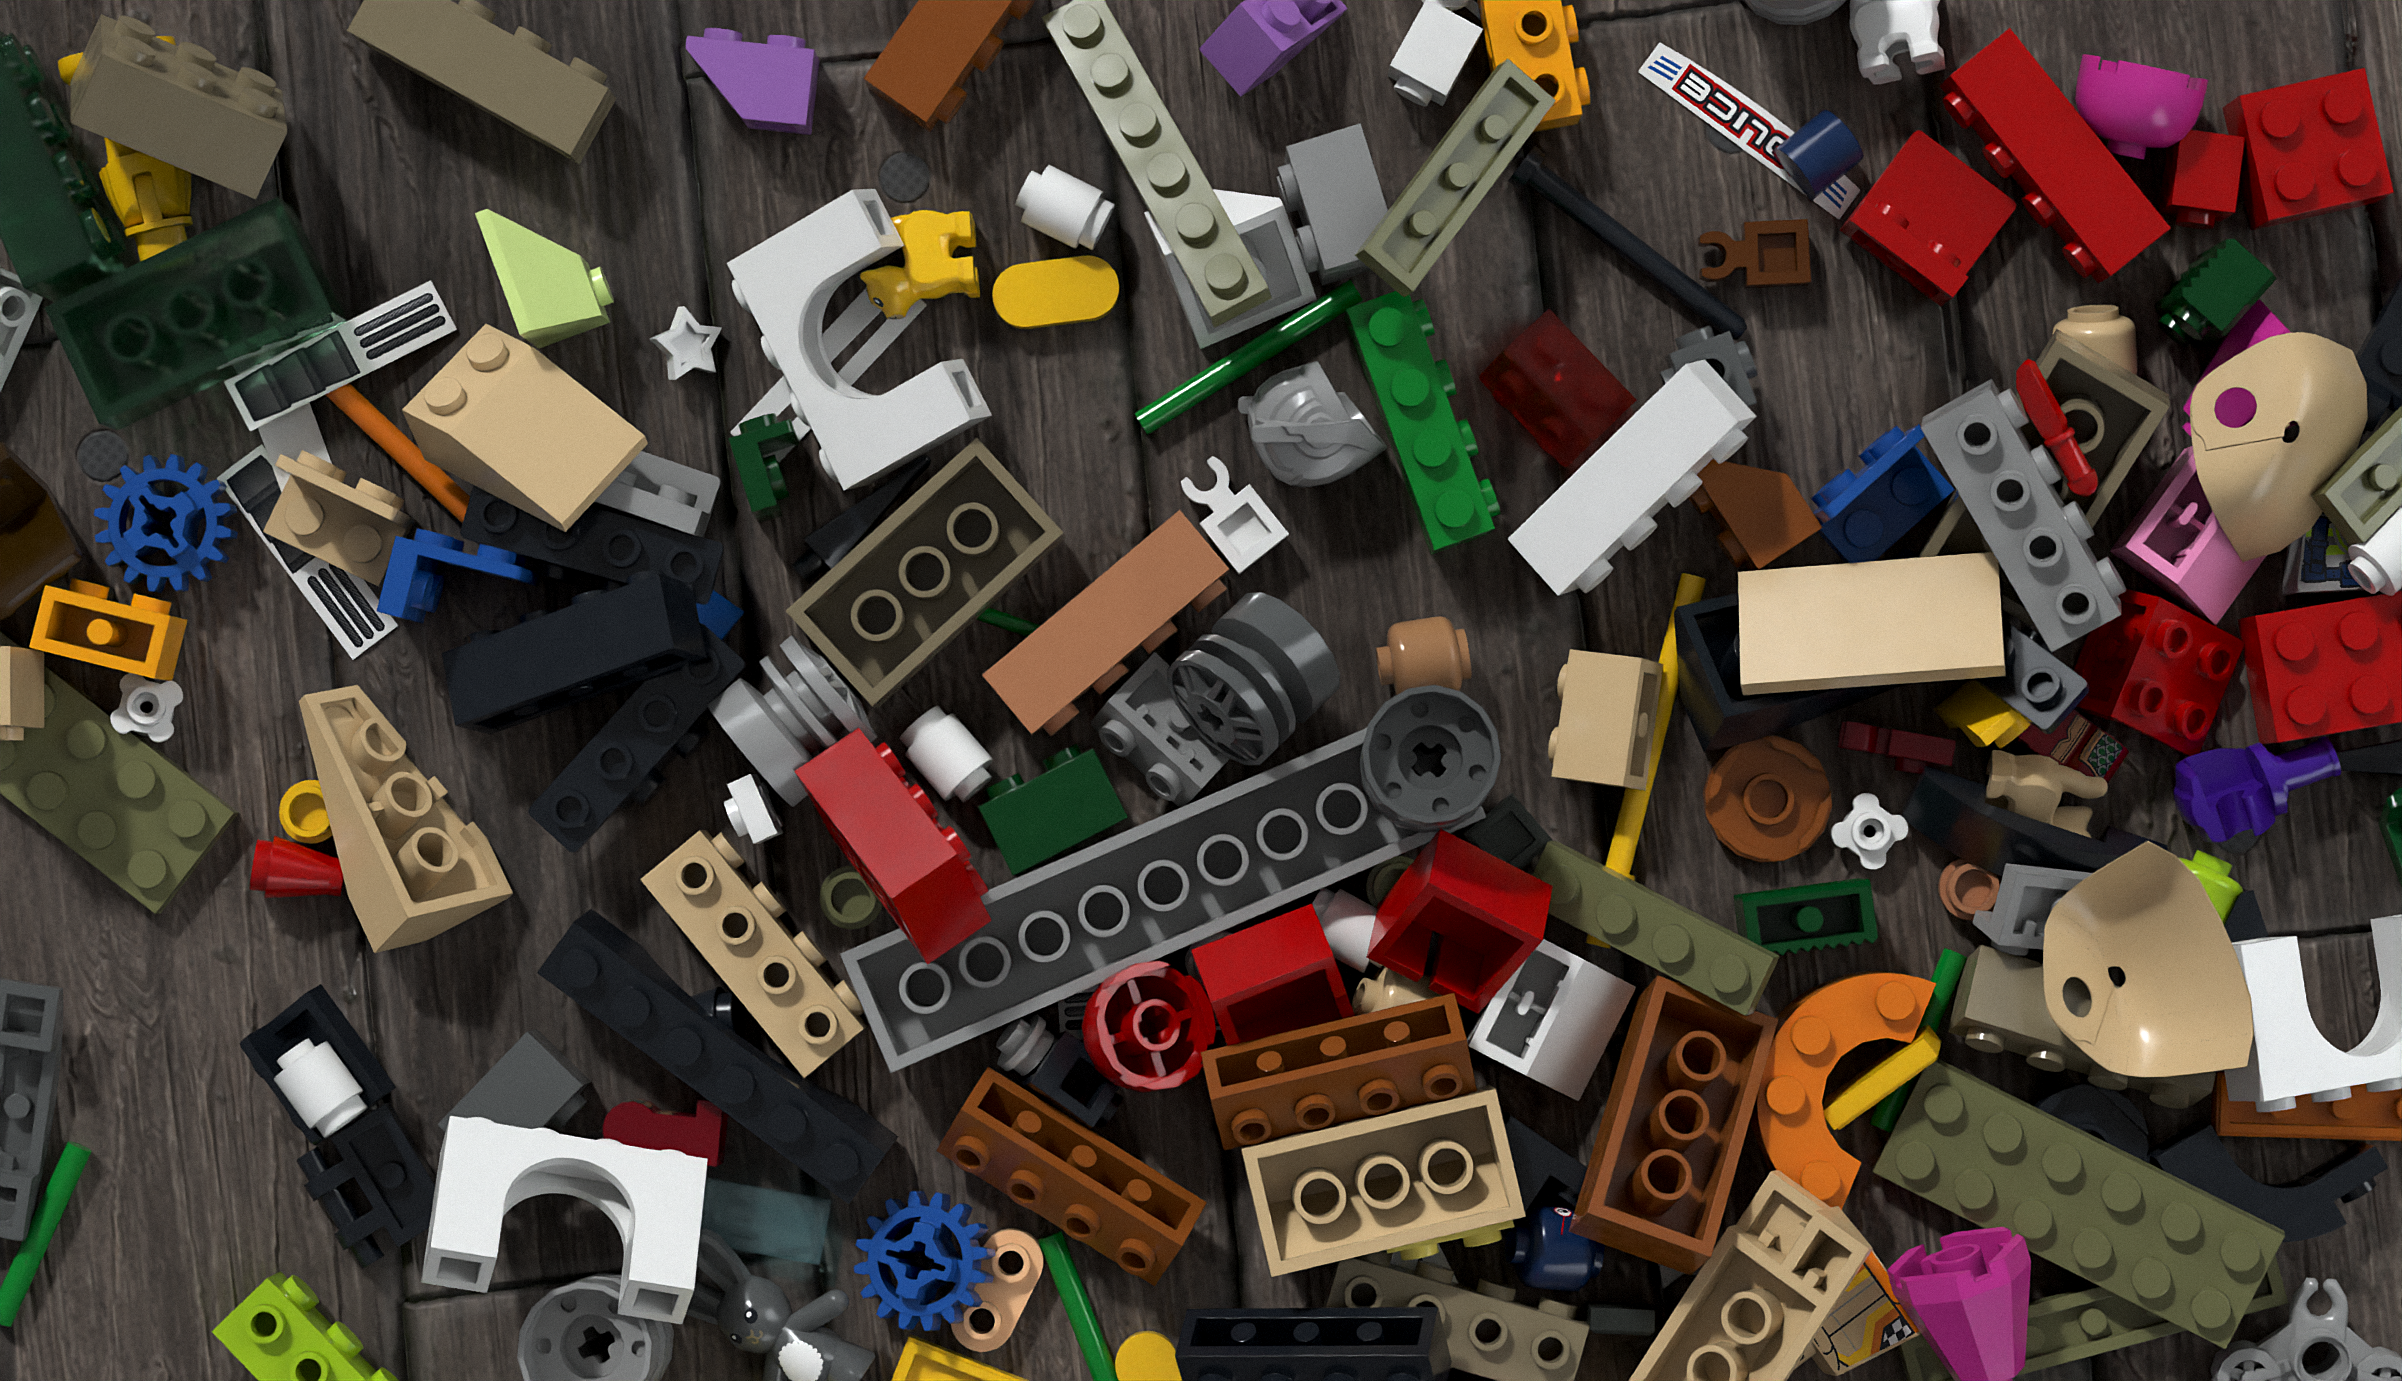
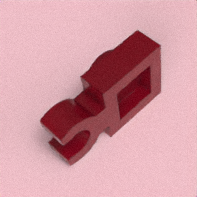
(1909, 749)

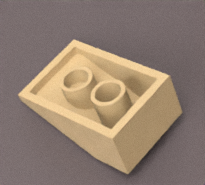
(521, 429)

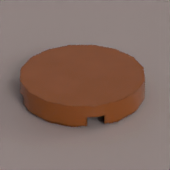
(1767, 799)

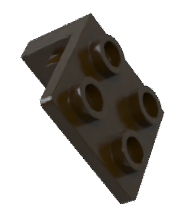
(33, 535)

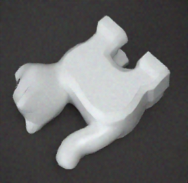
(1892, 28)

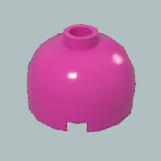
(2137, 104)

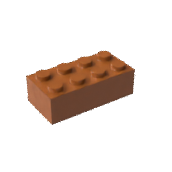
(1673, 1126)

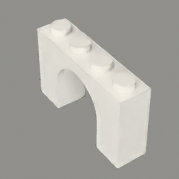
(787, 291)
(2288, 1050)
(644, 1191)

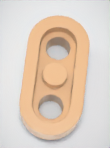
(1006, 1293)

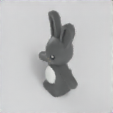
(760, 1320)

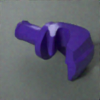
(2246, 787)

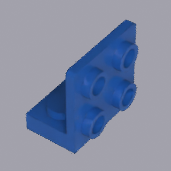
(1883, 500)
(411, 575)

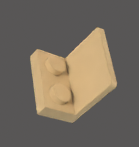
(336, 521)

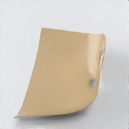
(2248, 472)
(2183, 986)

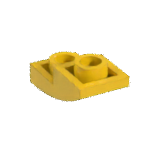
(1981, 716)

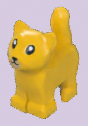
(929, 265)

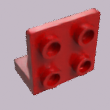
(1929, 217)
(2158, 671)

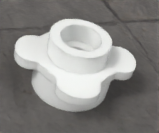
(154, 724)
(1851, 835)

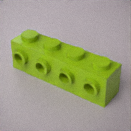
(288, 1339)

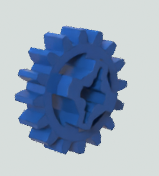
(143, 540)
(914, 1283)

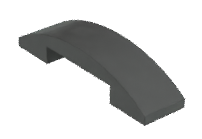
(28, 1091)

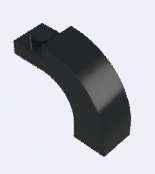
(2298, 1207)

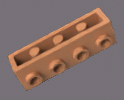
(1106, 624)

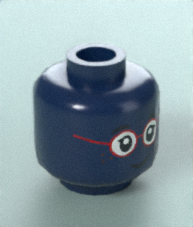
(1549, 1254)

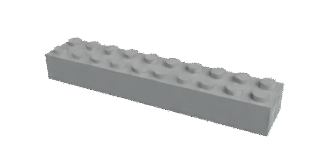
(1134, 900)

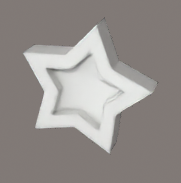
(687, 345)

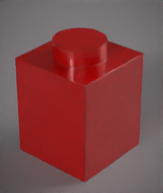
(2201, 178)

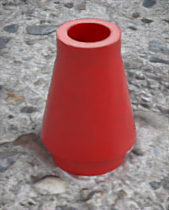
(294, 870)

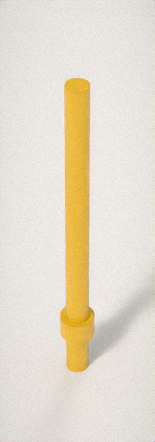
(1636, 801)

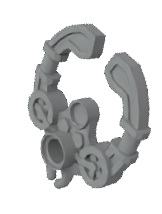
(2281, 1352)

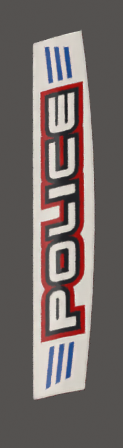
(1734, 117)

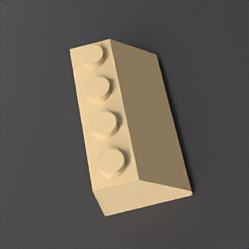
(1382, 1181)

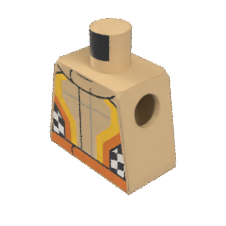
(1862, 1323)

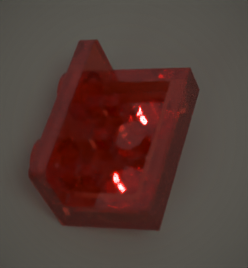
(1556, 388)

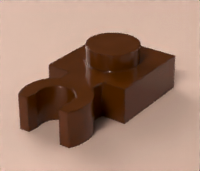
(1768, 254)

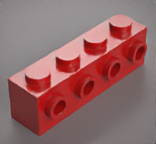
(2052, 157)

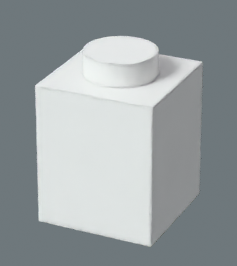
(1433, 54)

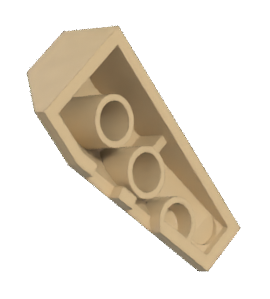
(398, 842)

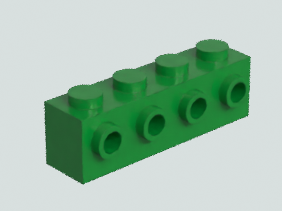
(1419, 421)

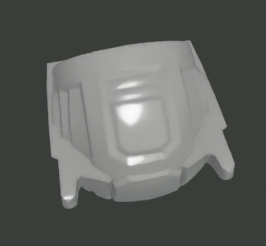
(1308, 429)

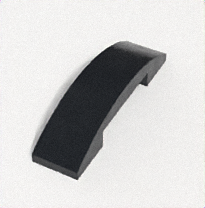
(1958, 819)

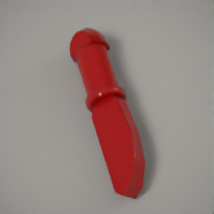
(2053, 427)

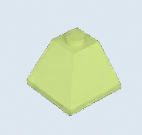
(545, 284)

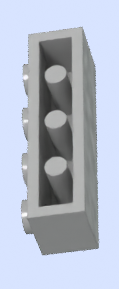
(2022, 514)

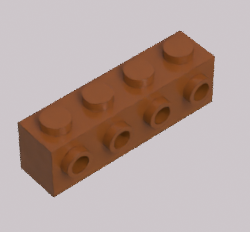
(1339, 1071)
(1071, 1176)

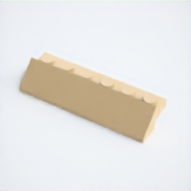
(1760, 1291)

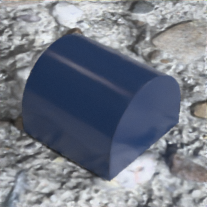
(1819, 153)

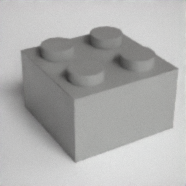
(1337, 200)

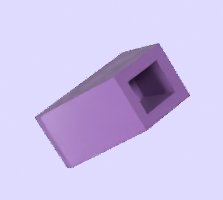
(1265, 37)
(763, 83)

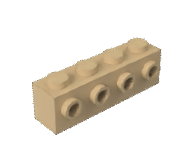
(755, 951)

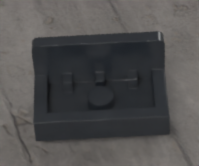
(320, 1020)

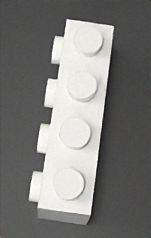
(1632, 478)

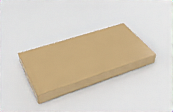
(1871, 623)

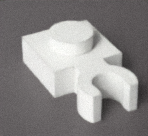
(1239, 523)
(752, 810)

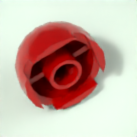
(1148, 1027)

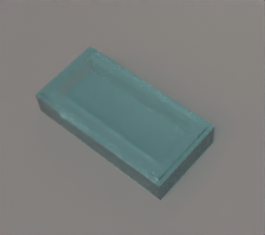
(766, 1219)

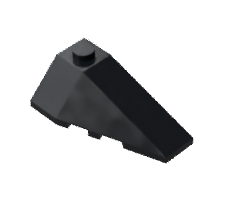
(1712, 686)

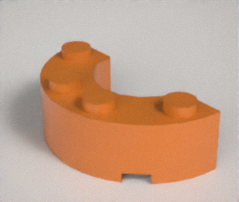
(1803, 1052)

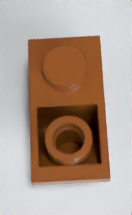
(1755, 509)

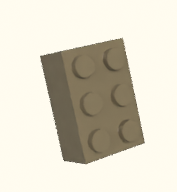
(178, 105)

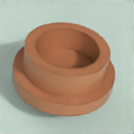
(1967, 888)

